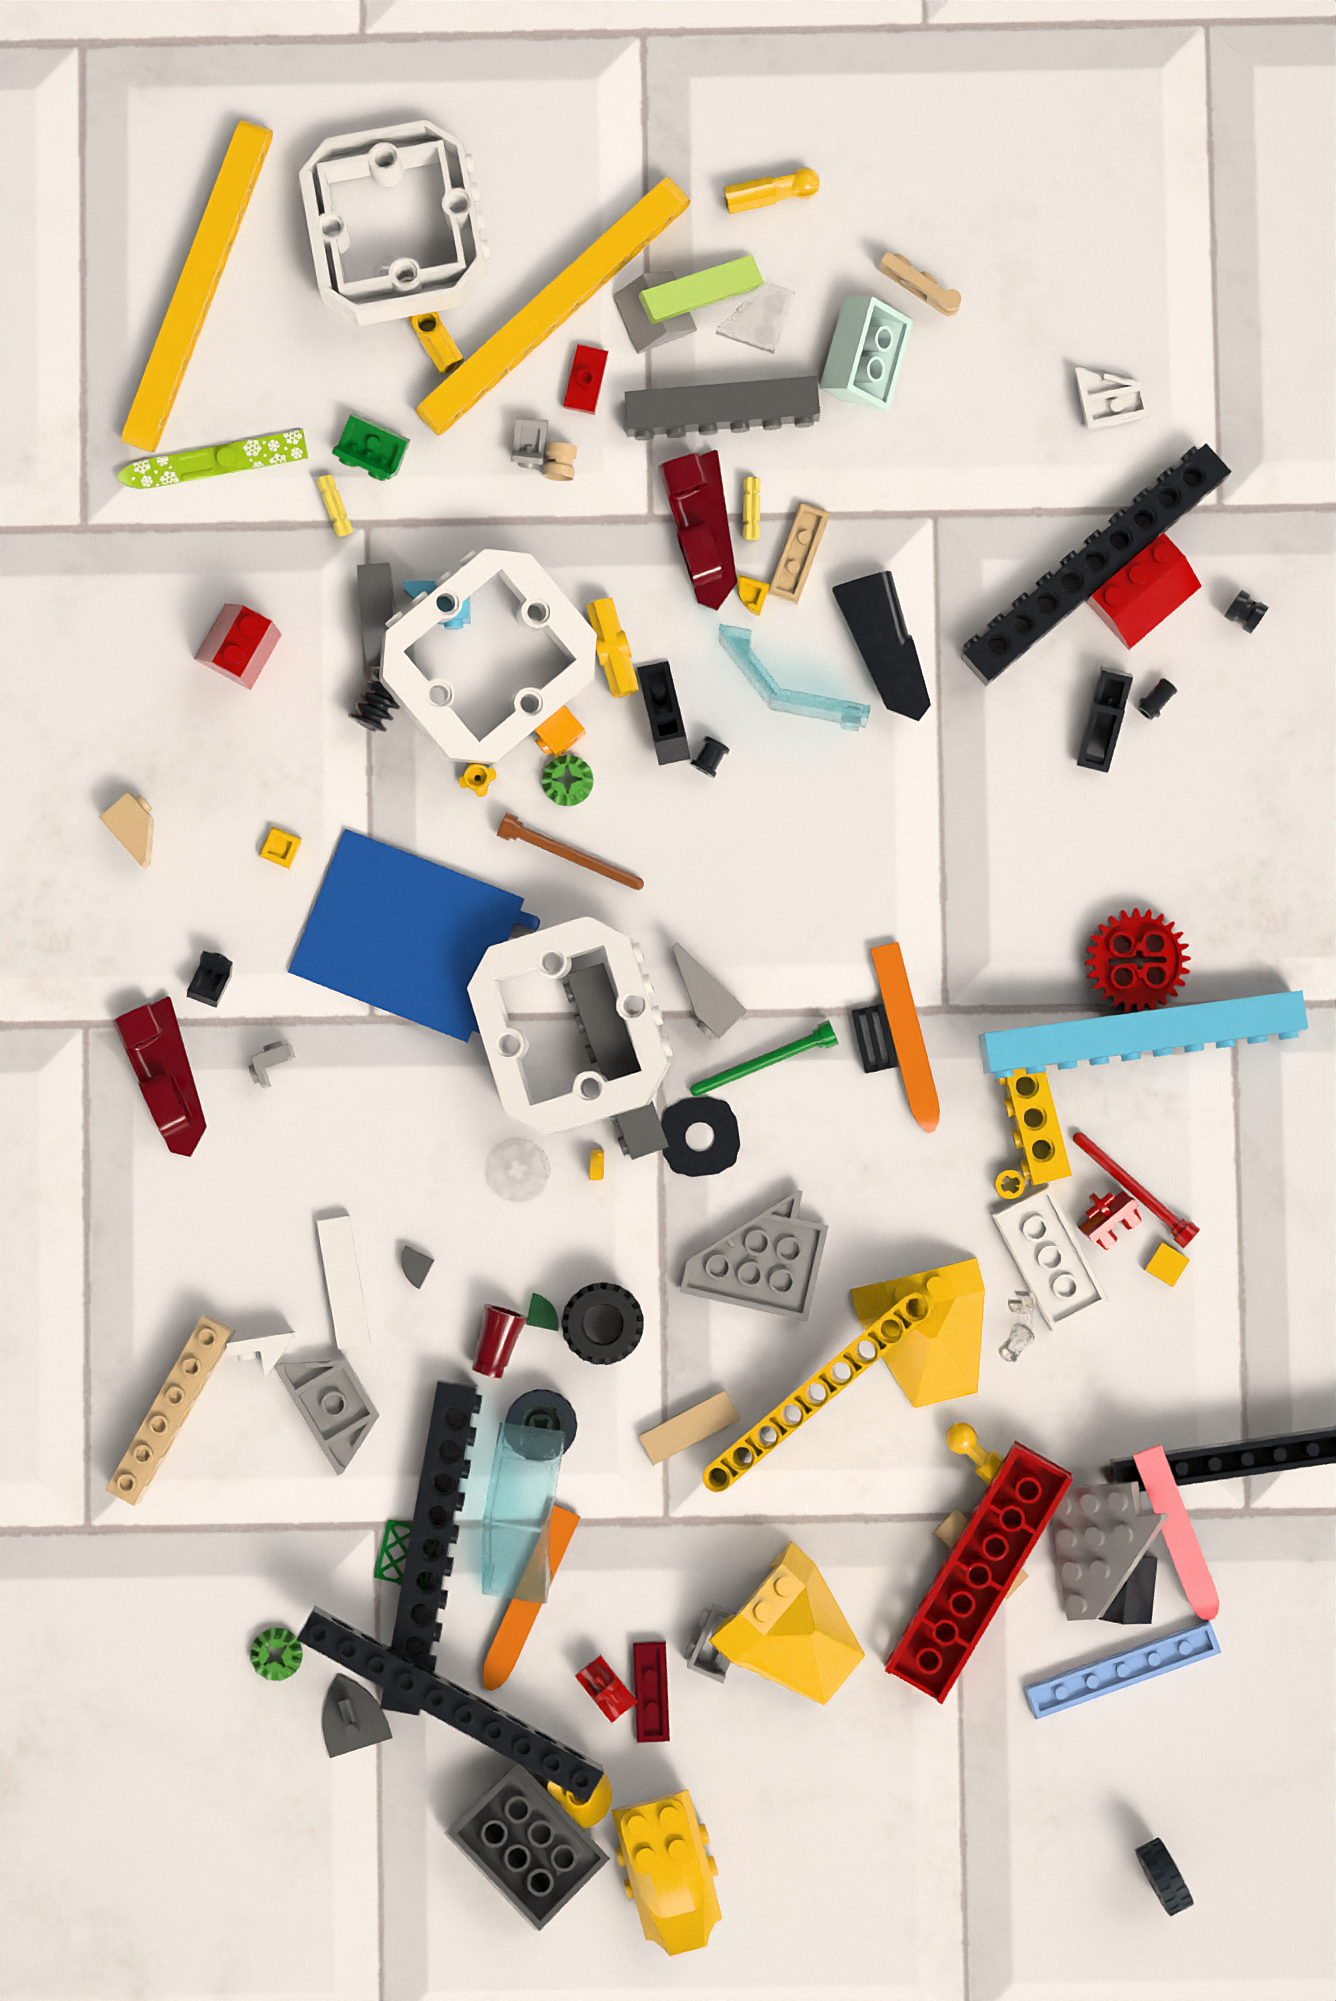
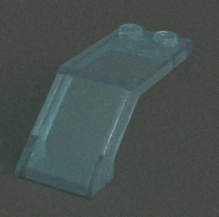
(737, 644)
(520, 1513)

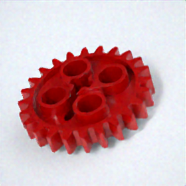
(1135, 931)

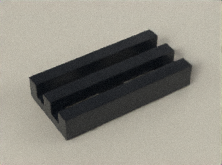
(867, 1011)

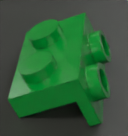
(371, 448)

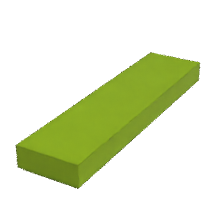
(701, 289)

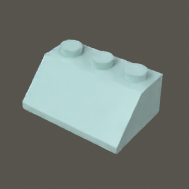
(866, 353)

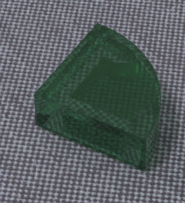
(542, 1313)

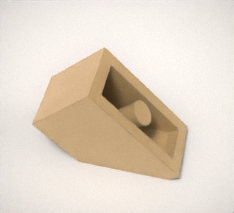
(132, 826)

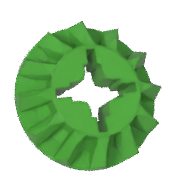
(579, 790)
(276, 1638)

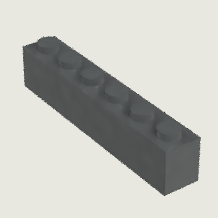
(722, 407)
(614, 1054)

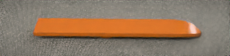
(907, 1035)
(522, 1614)

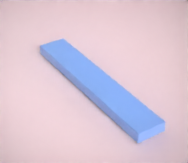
(1122, 1669)

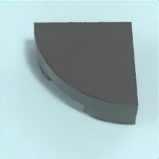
(415, 1266)

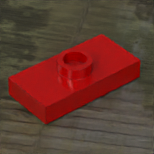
(586, 379)

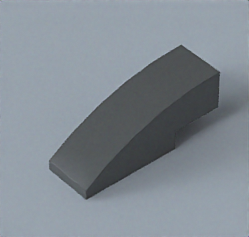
(376, 607)

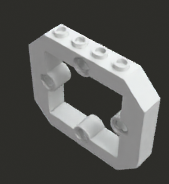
(361, 156)
(558, 620)
(529, 954)

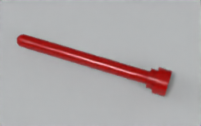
(1181, 1229)

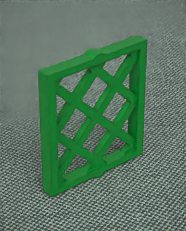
(385, 1549)

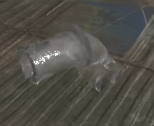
(1022, 1331)

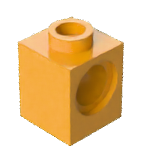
(559, 732)

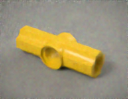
(437, 342)
(612, 648)

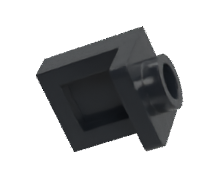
(210, 979)

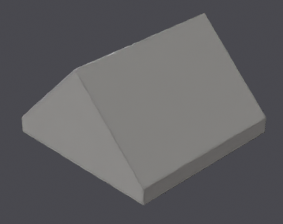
(637, 322)

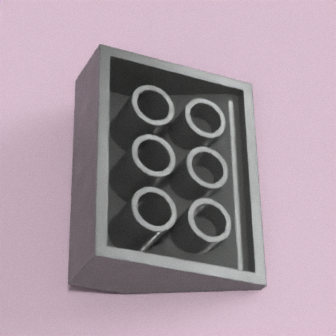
(527, 1846)

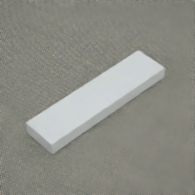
(343, 1282)

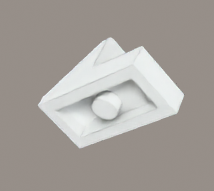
(271, 1349)

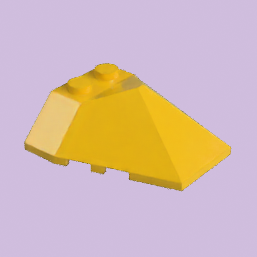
(943, 1352)
(792, 1631)

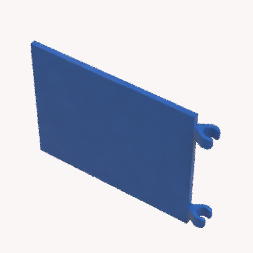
(404, 934)

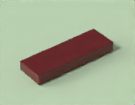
(651, 1691)

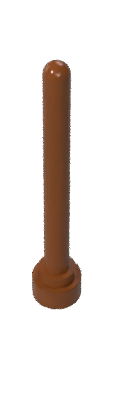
(514, 829)

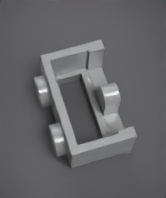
(694, 1648)

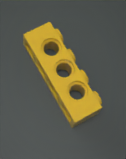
(1056, 1163)

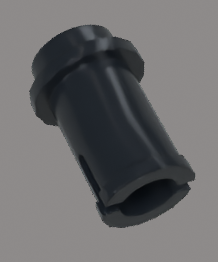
(1156, 699)

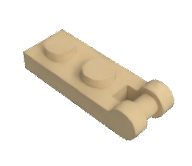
(920, 284)

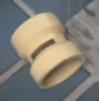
(559, 461)

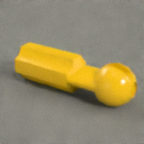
(767, 191)
(962, 1439)

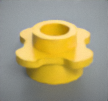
(480, 787)

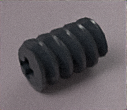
(375, 707)

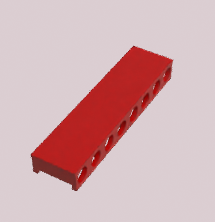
(978, 1571)

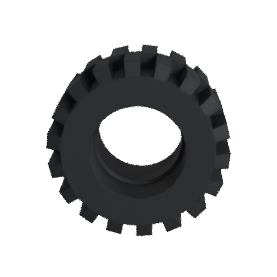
(582, 1344)

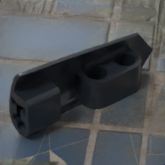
(883, 640)

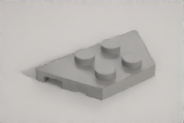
(332, 1406)

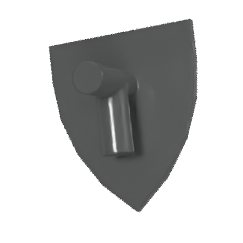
(352, 1718)

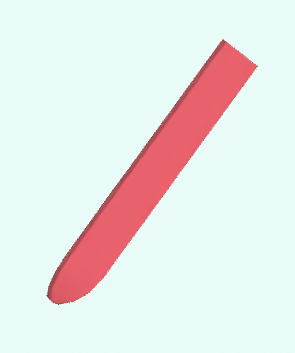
(1178, 1532)

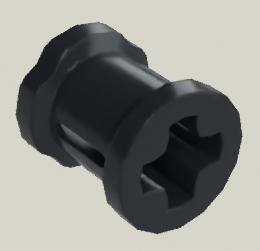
(710, 756)

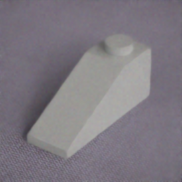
(709, 999)

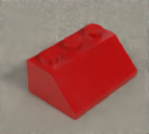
(1145, 591)

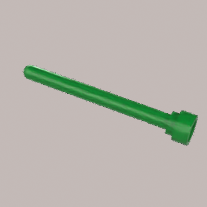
(821, 1037)

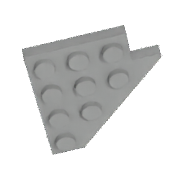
(763, 1263)
(1099, 1543)

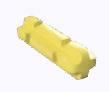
(334, 505)
(751, 508)

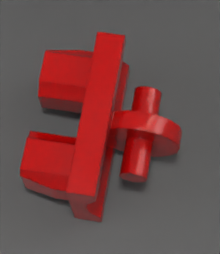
(1106, 1214)
(606, 1688)

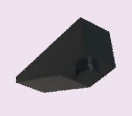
(663, 713)

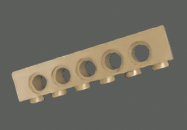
(170, 1410)

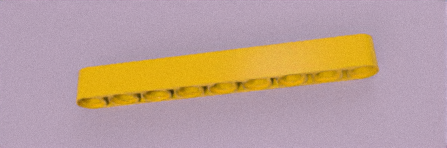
(809, 1405)

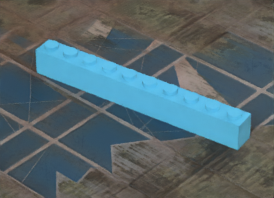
(1143, 1032)

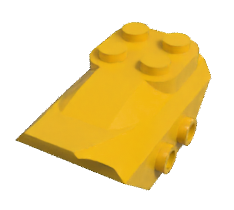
(669, 1871)

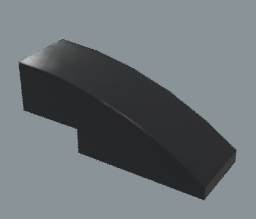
(1104, 719)

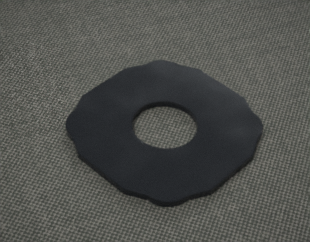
(725, 1127)

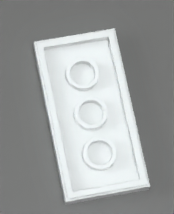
(1050, 1258)

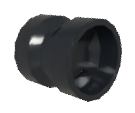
(1246, 611)

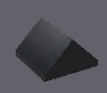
(1136, 1597)

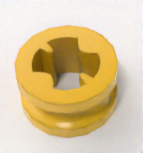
(1010, 1174)

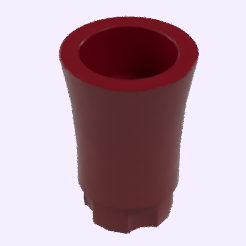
(497, 1340)

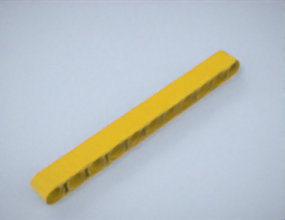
(197, 286)
(553, 306)

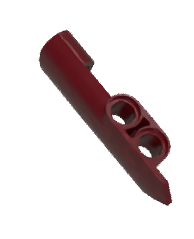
(703, 530)
(164, 1073)

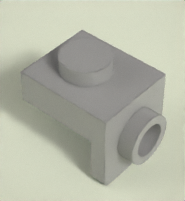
(529, 441)
(272, 1055)

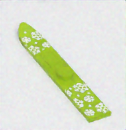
(215, 461)

